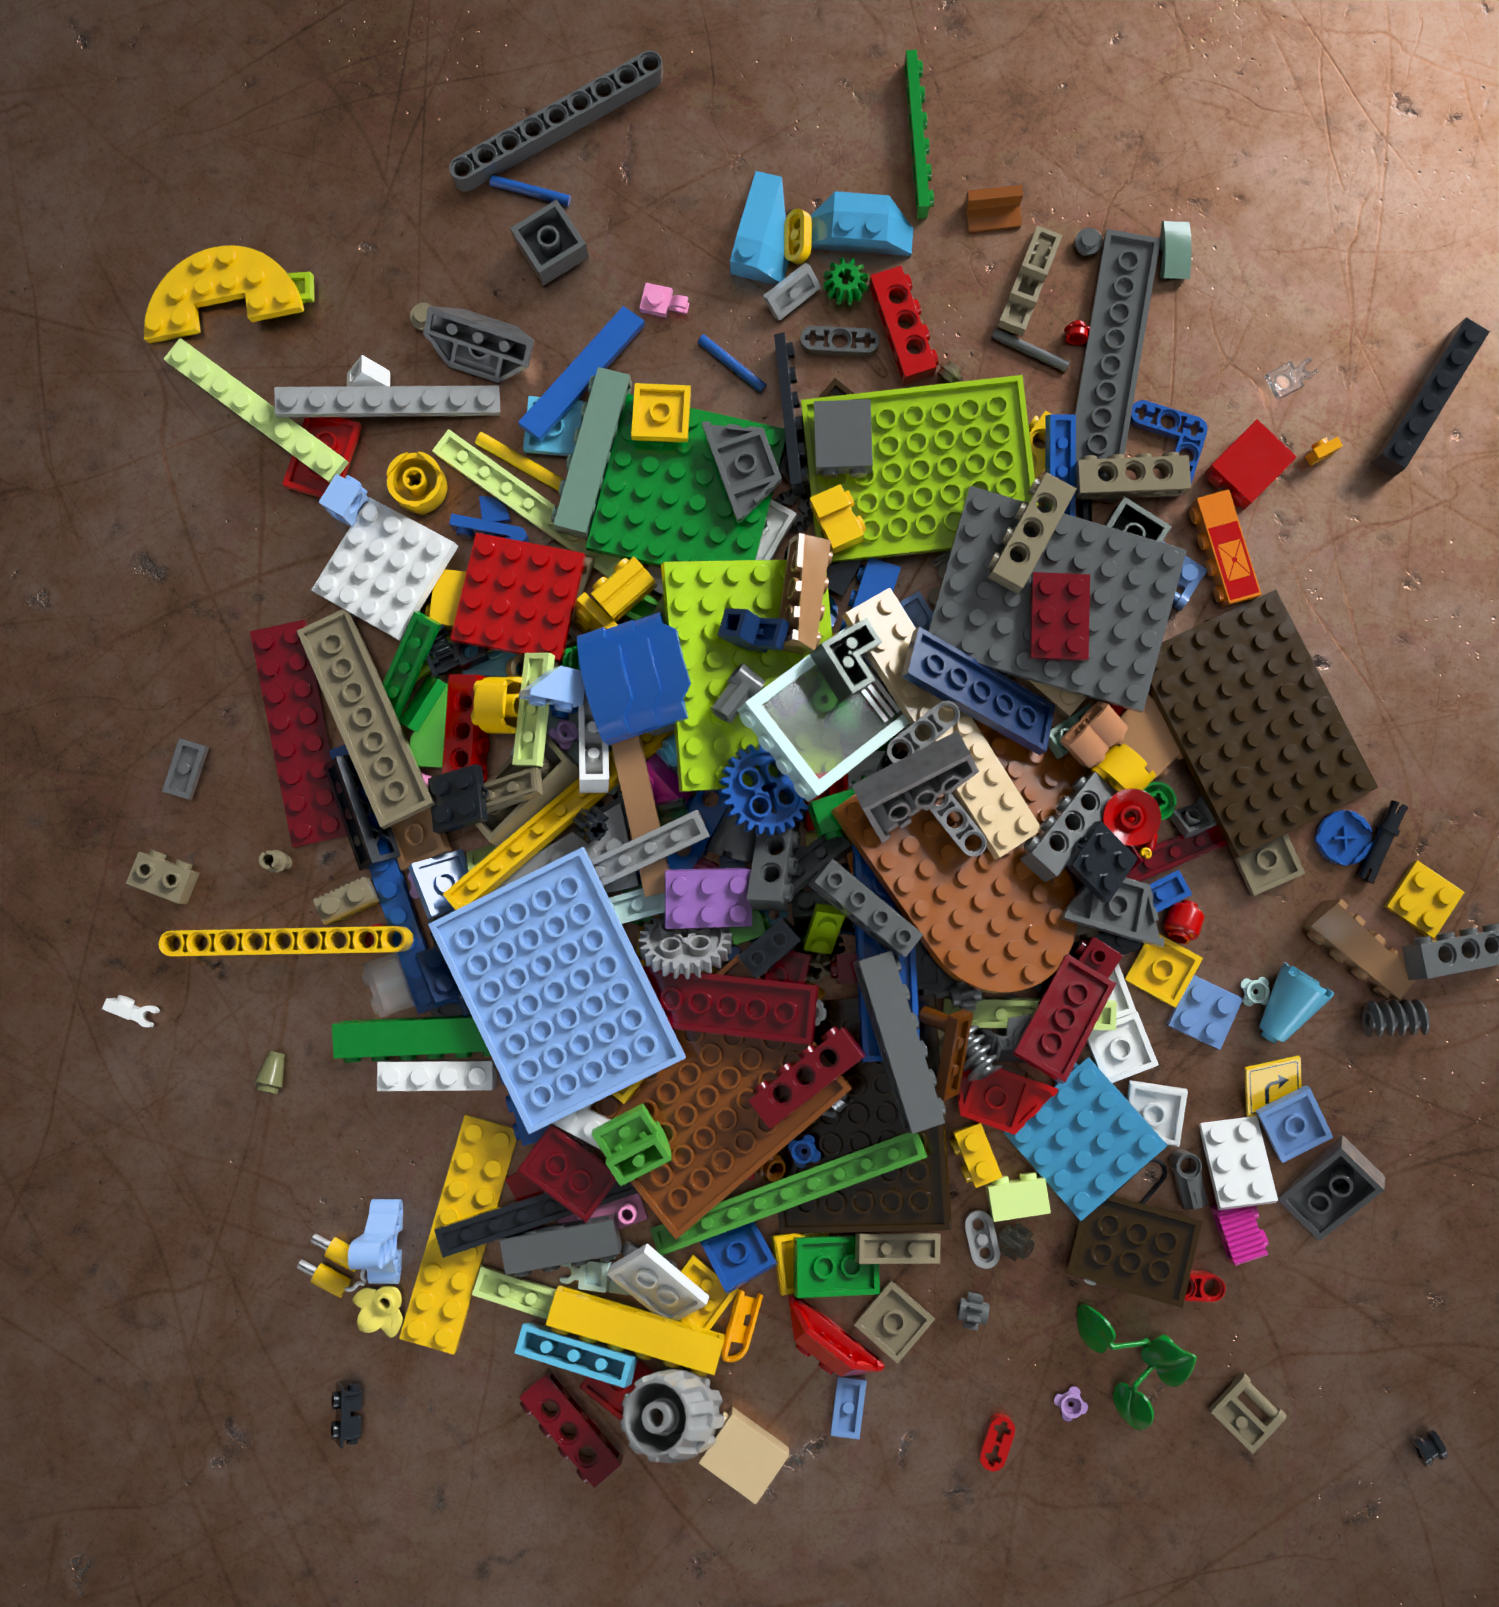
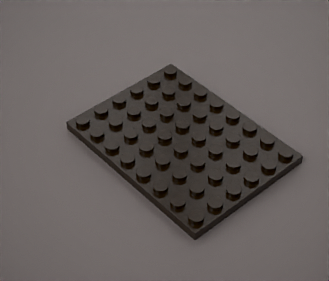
(1257, 724)
(898, 1200)

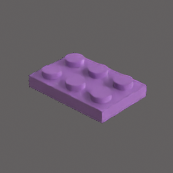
(707, 898)

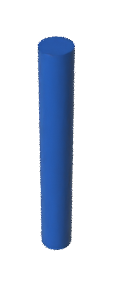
(529, 190)
(732, 363)

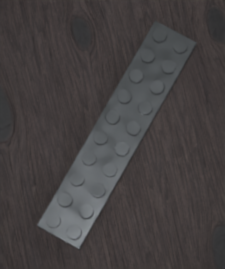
(1114, 345)

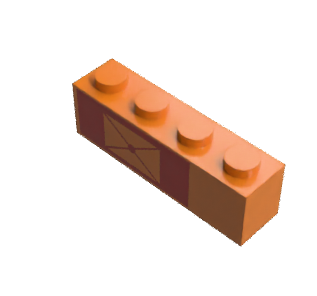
(1224, 549)

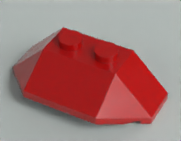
(829, 1342)

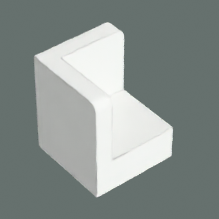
(367, 373)

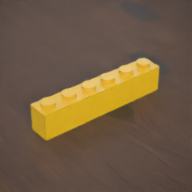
(635, 1330)

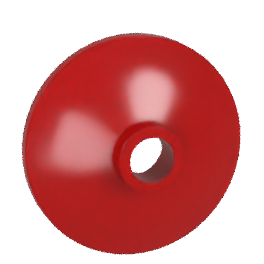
(1146, 814)

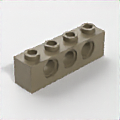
(1174, 468)
(1056, 496)

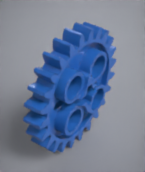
(741, 796)

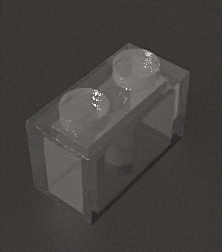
(387, 985)

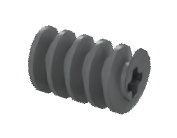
(1395, 1015)
(977, 1059)

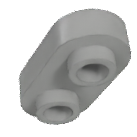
(981, 1238)

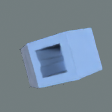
(556, 687)

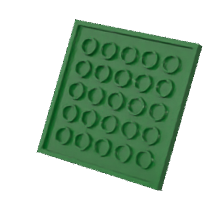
(670, 500)

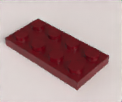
(1064, 1019)

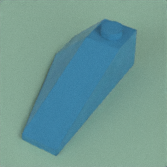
(760, 236)

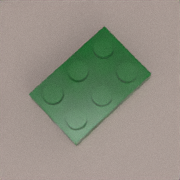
(828, 1268)

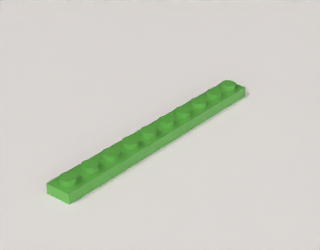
(796, 1190)

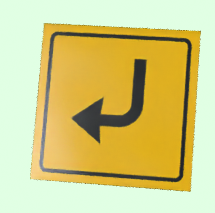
(1270, 1082)

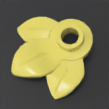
(376, 1312)

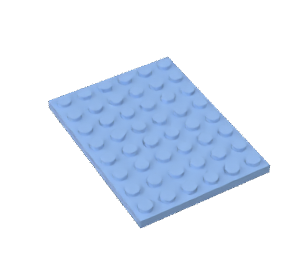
(556, 990)

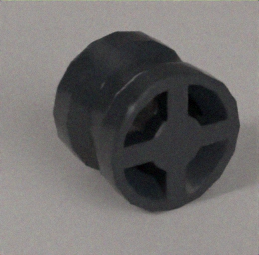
(1429, 1448)

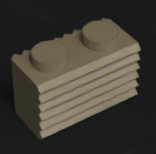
(346, 900)

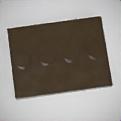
(1136, 1250)

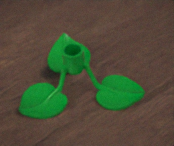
(1171, 1364)

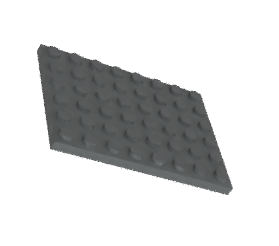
(1129, 601)

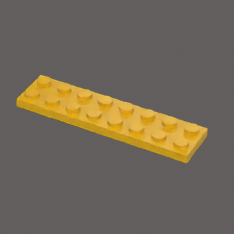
(471, 1187)

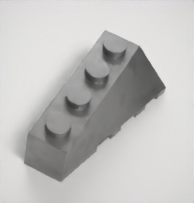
(914, 783)

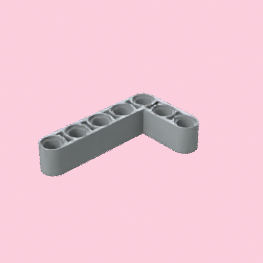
(949, 803)

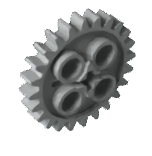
(684, 948)

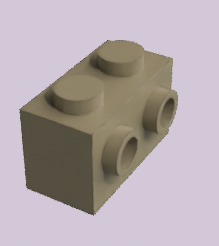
(163, 877)

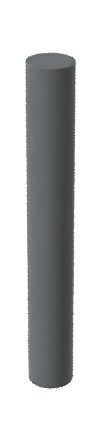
(1030, 349)

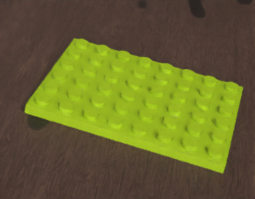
(926, 456)
(694, 606)

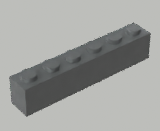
(899, 1042)

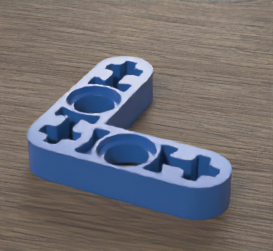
(1184, 437)

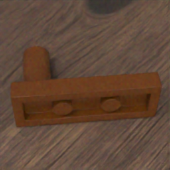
(954, 1047)

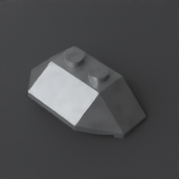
(478, 343)

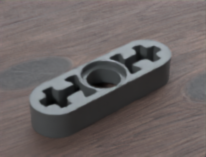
(821, 331)

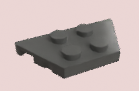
(743, 464)
(1127, 914)

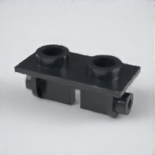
(346, 1426)

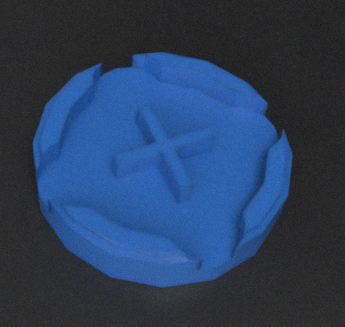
(1343, 837)

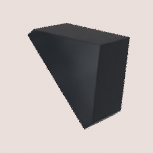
(841, 577)

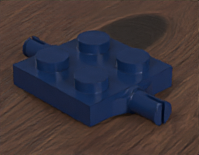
(439, 978)

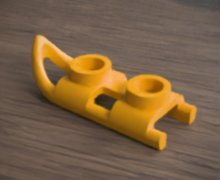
(735, 1330)

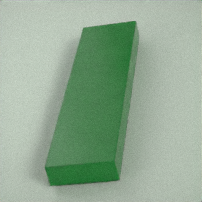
(409, 659)

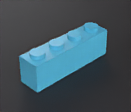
(576, 1355)

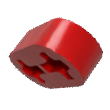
(1003, 1444)

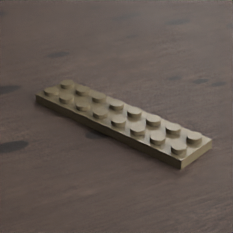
(365, 718)

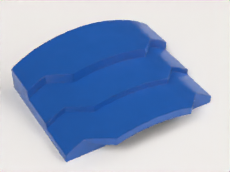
(633, 677)

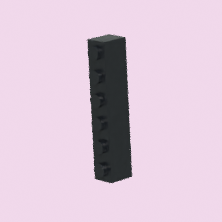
(1430, 397)

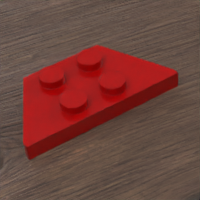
(1002, 1099)

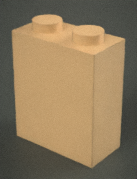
(744, 1455)

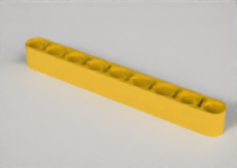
(273, 944)

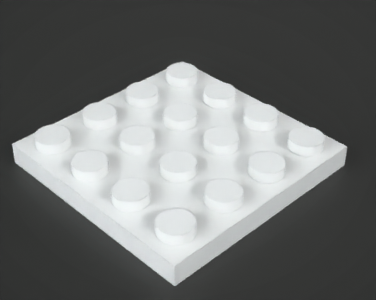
(384, 568)

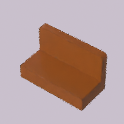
(993, 208)

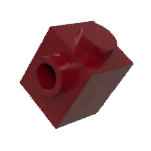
(1097, 956)

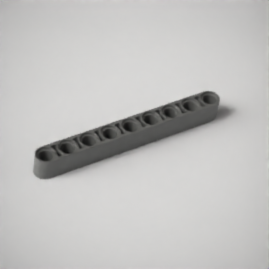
(561, 109)

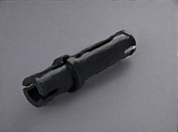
(1386, 832)

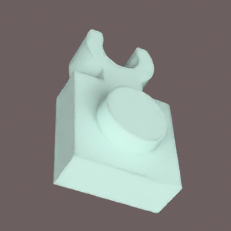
(590, 1276)

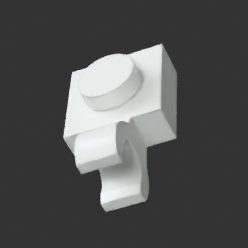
(125, 1008)

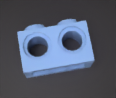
(344, 499)

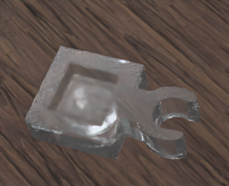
(1288, 379)

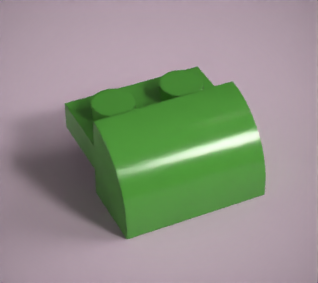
(632, 1144)

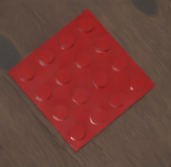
(518, 596)

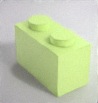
(1017, 1197)

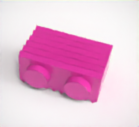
(1240, 1234)

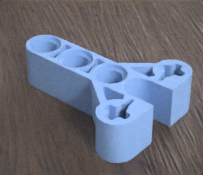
(377, 1247)

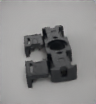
(448, 659)

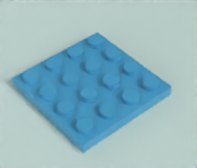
(1087, 1140)

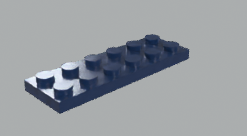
(978, 691)

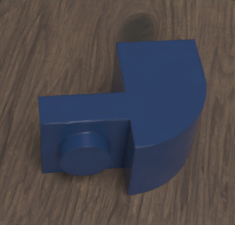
(752, 632)

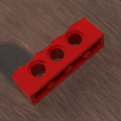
(909, 366)
(457, 740)

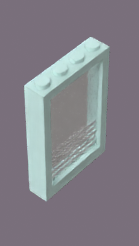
(814, 733)

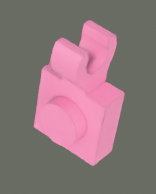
(659, 300)

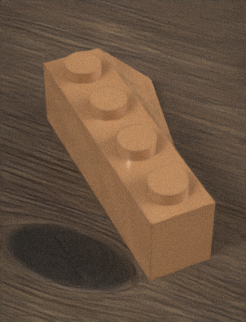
(803, 592)
(1359, 948)

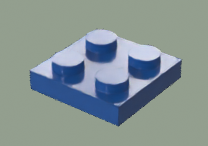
(739, 1255)

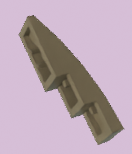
(1030, 281)

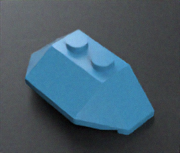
(861, 225)

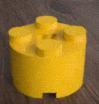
(416, 467)
(496, 704)
(1124, 769)

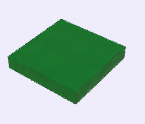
(422, 703)

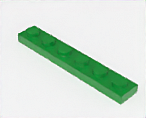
(917, 123)

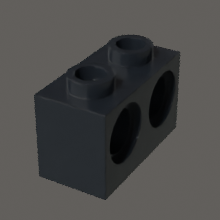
(771, 947)

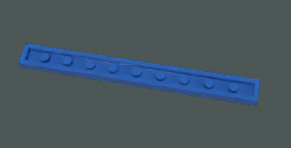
(397, 908)

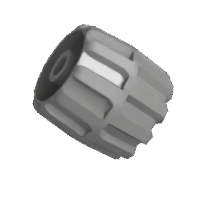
(671, 1416)

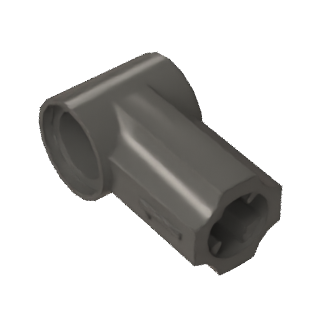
(741, 687)
(1188, 1181)

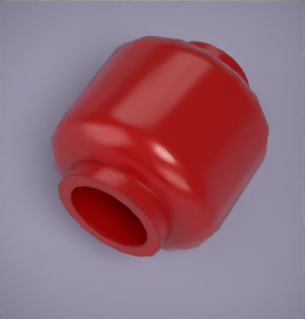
(1183, 922)

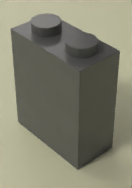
(843, 438)

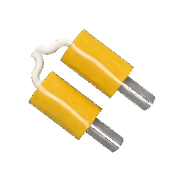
(326, 1277)

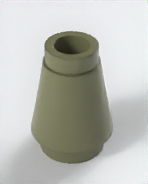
(271, 1073)

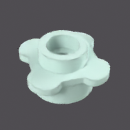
(1261, 985)

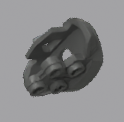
(1007, 1038)

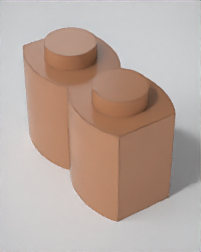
(1094, 734)

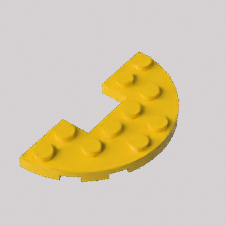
(215, 278)

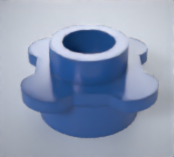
(796, 1151)

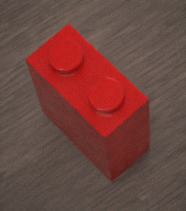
(1250, 464)

